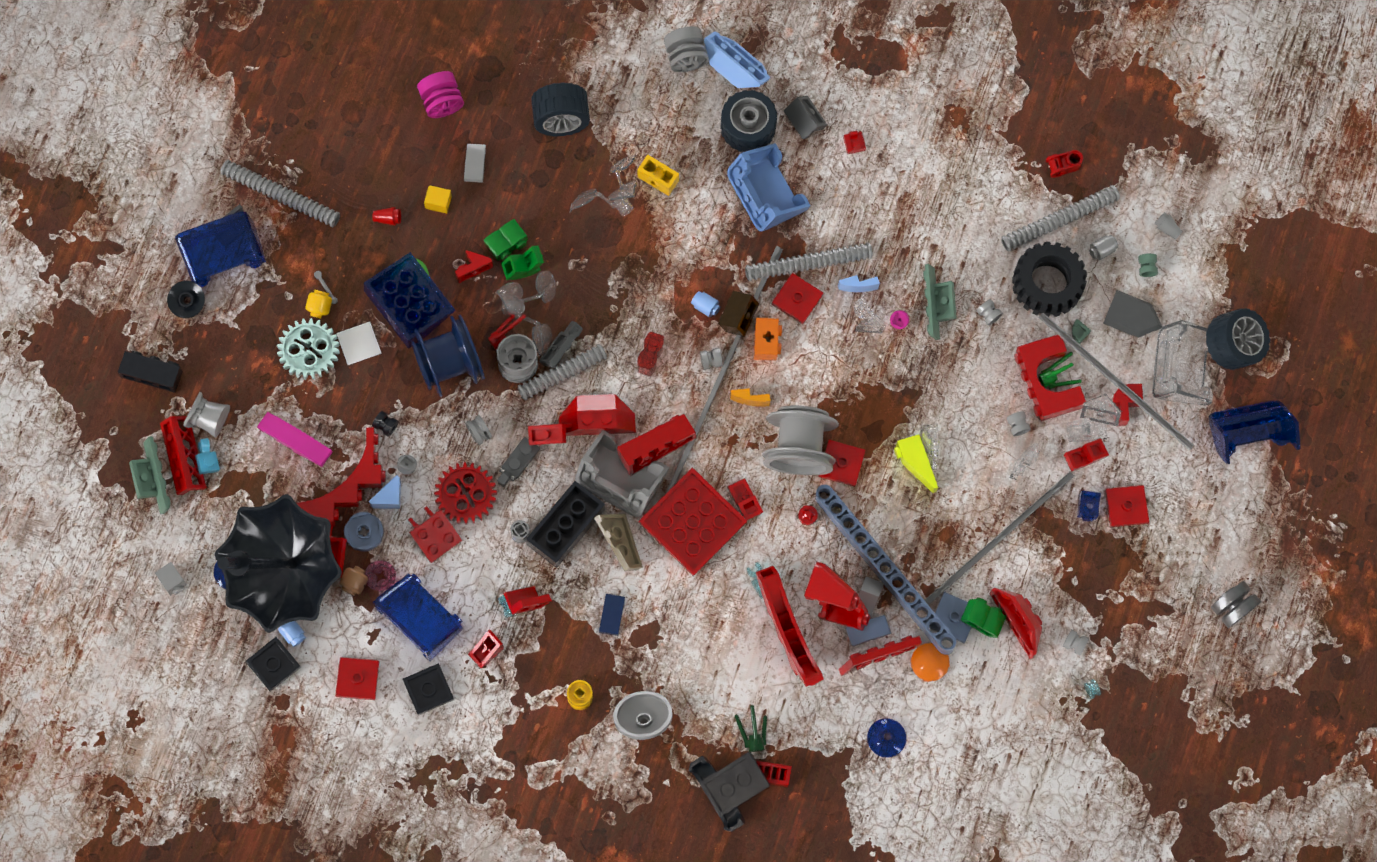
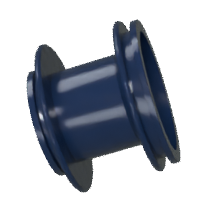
(447, 355)

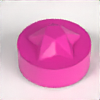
(899, 319)

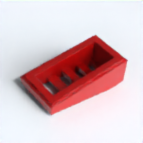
(779, 767)

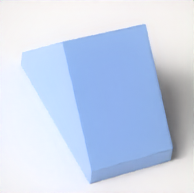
(389, 496)

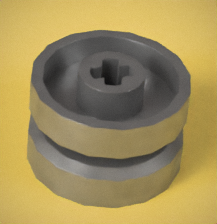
(1234, 602)

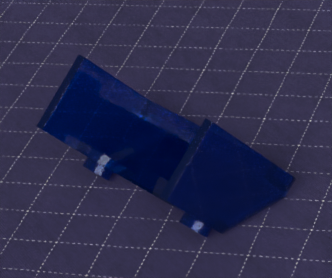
(1252, 425)

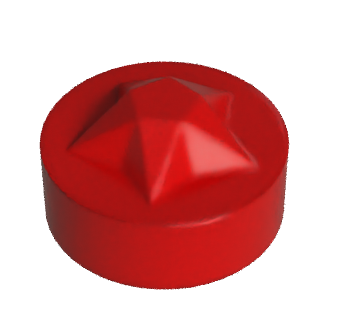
(807, 515)

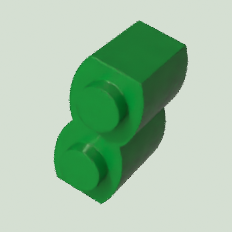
(506, 240)
(983, 617)

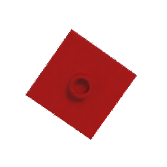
(797, 298)
(847, 463)
(1127, 506)
(357, 678)

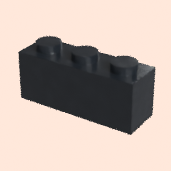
(150, 371)

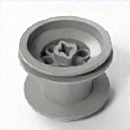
(800, 441)

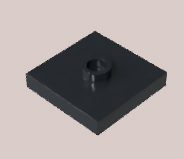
(273, 664)
(428, 689)

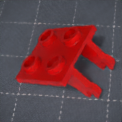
(434, 535)

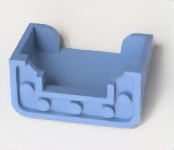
(763, 187)

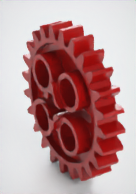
(480, 485)

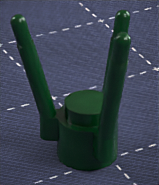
(755, 742)

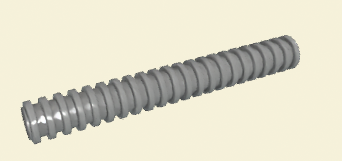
(277, 191)
(1059, 218)
(809, 261)

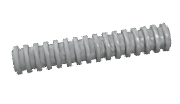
(562, 372)

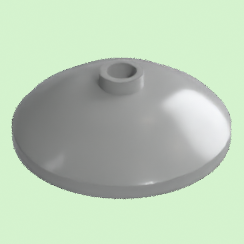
(639, 709)

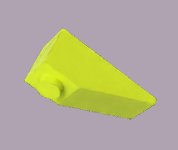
(916, 461)

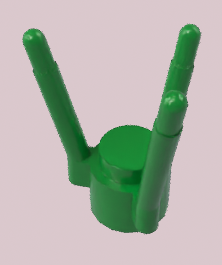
(1049, 377)

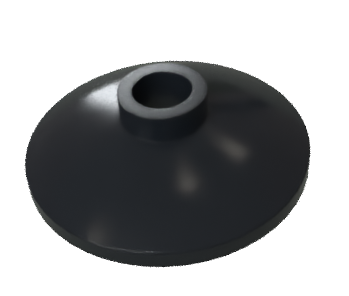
(178, 294)

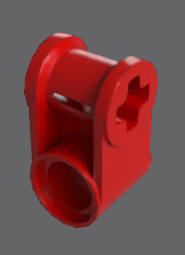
(1061, 164)

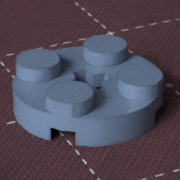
(354, 526)

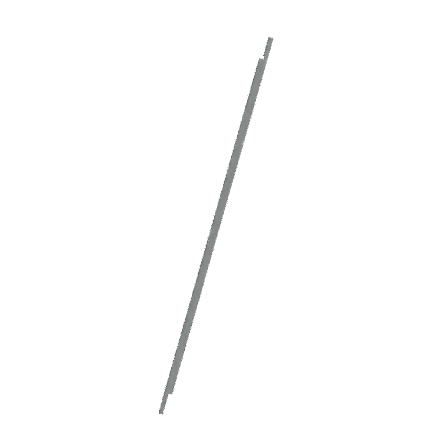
(776, 254)

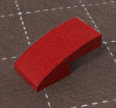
(1086, 455)
(744, 499)

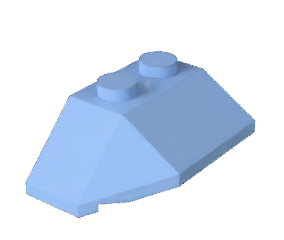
(734, 62)

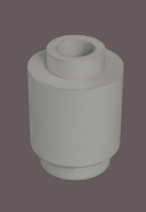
(1103, 247)

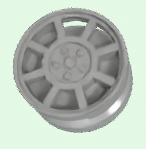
(478, 430)

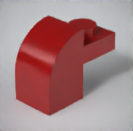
(1123, 402)

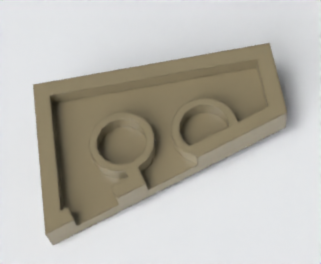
(620, 538)

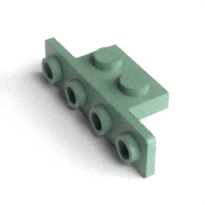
(940, 301)
(148, 476)

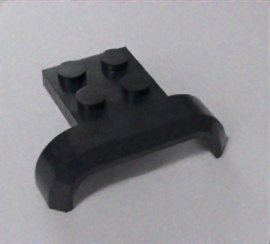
(730, 786)

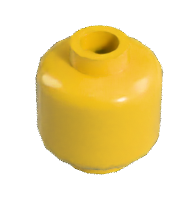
(318, 303)

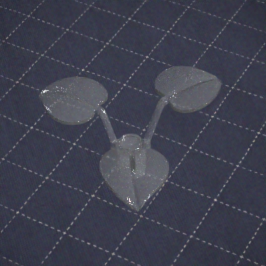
(619, 196)
(513, 304)

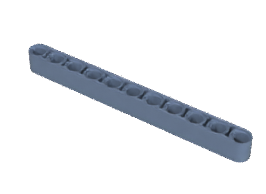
(886, 578)

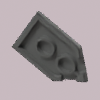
(1132, 315)

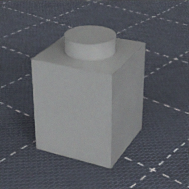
(171, 579)

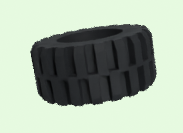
(1056, 257)

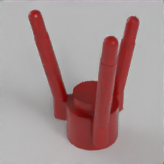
(498, 335)

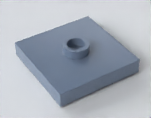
(950, 613)

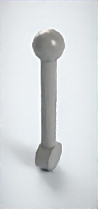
(318, 275)

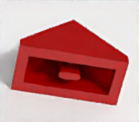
(486, 649)

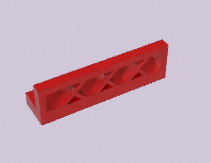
(178, 455)

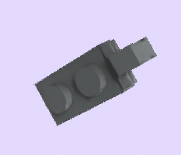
(561, 345)
(517, 461)

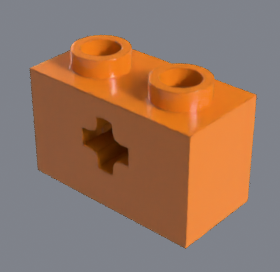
(767, 328)

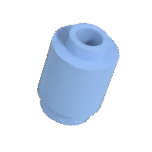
(705, 304)
(292, 633)

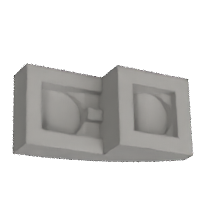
(474, 163)

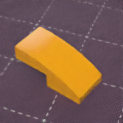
(743, 396)

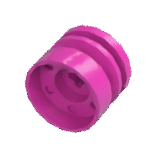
(440, 94)

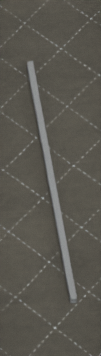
(1117, 382)
(998, 538)

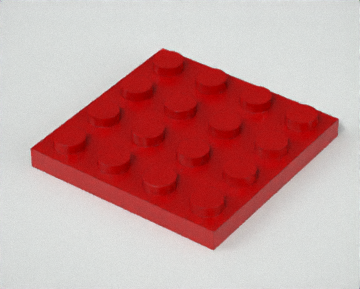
(692, 521)

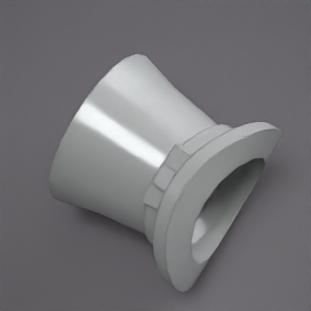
(207, 415)

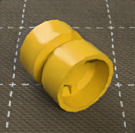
(579, 695)

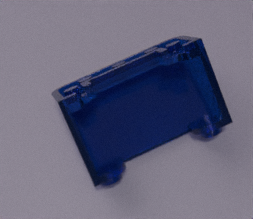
(220, 247)
(418, 615)

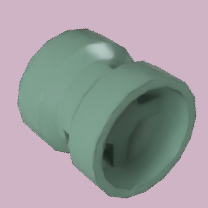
(1148, 265)

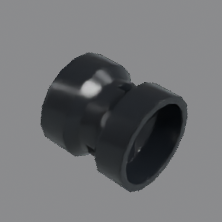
(385, 423)

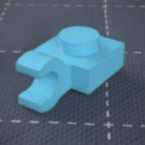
(206, 460)

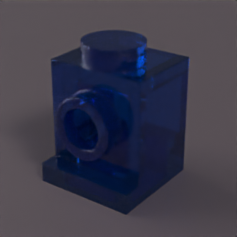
(1084, 512)

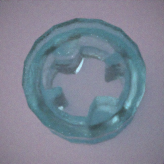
(1092, 689)

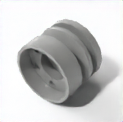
(686, 49)
(519, 349)

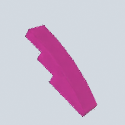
(294, 439)

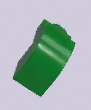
(523, 265)

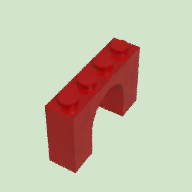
(1047, 403)

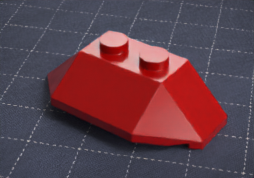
(596, 413)
(1020, 618)

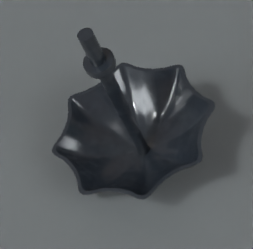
(278, 563)

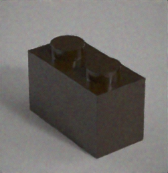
(738, 313)

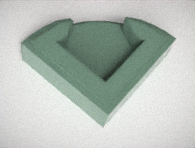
(1079, 331)

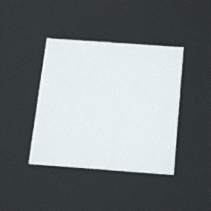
(358, 343)

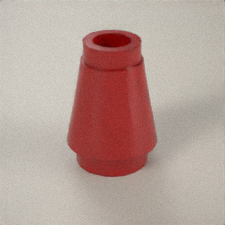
(387, 216)

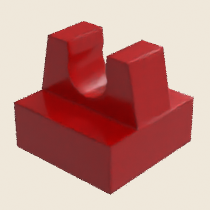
(854, 142)

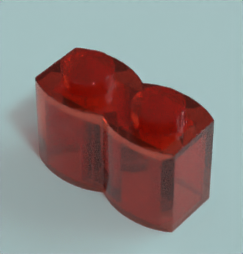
(652, 351)

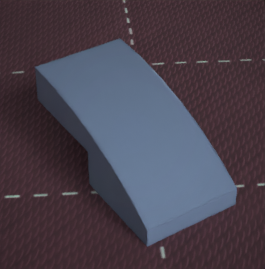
(876, 629)

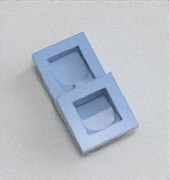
(853, 285)

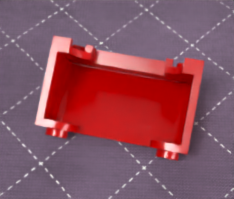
(838, 599)

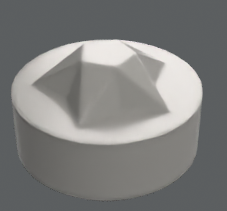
(406, 464)

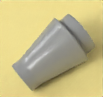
(1168, 225)

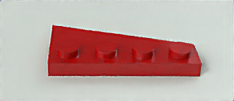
(860, 661)

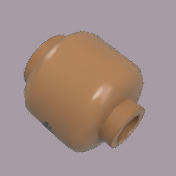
(353, 580)

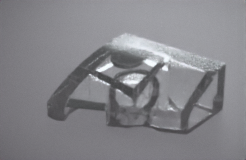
(930, 440)

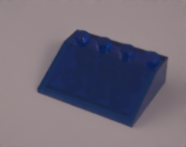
(408, 299)

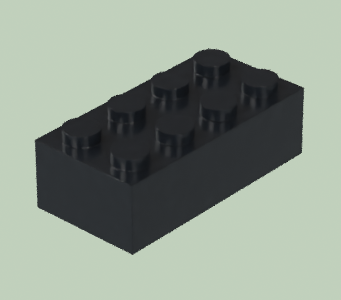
(565, 524)

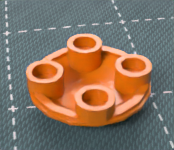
(929, 662)

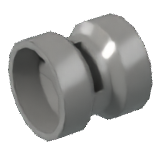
(988, 311)
(706, 358)
(1018, 423)
(521, 534)
(1076, 642)

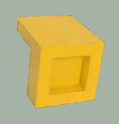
(438, 199)

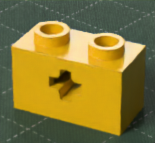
(658, 175)

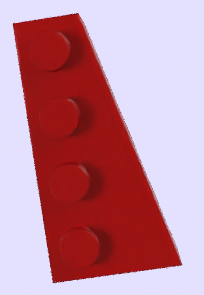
(655, 444)

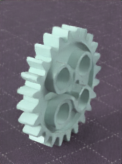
(297, 362)

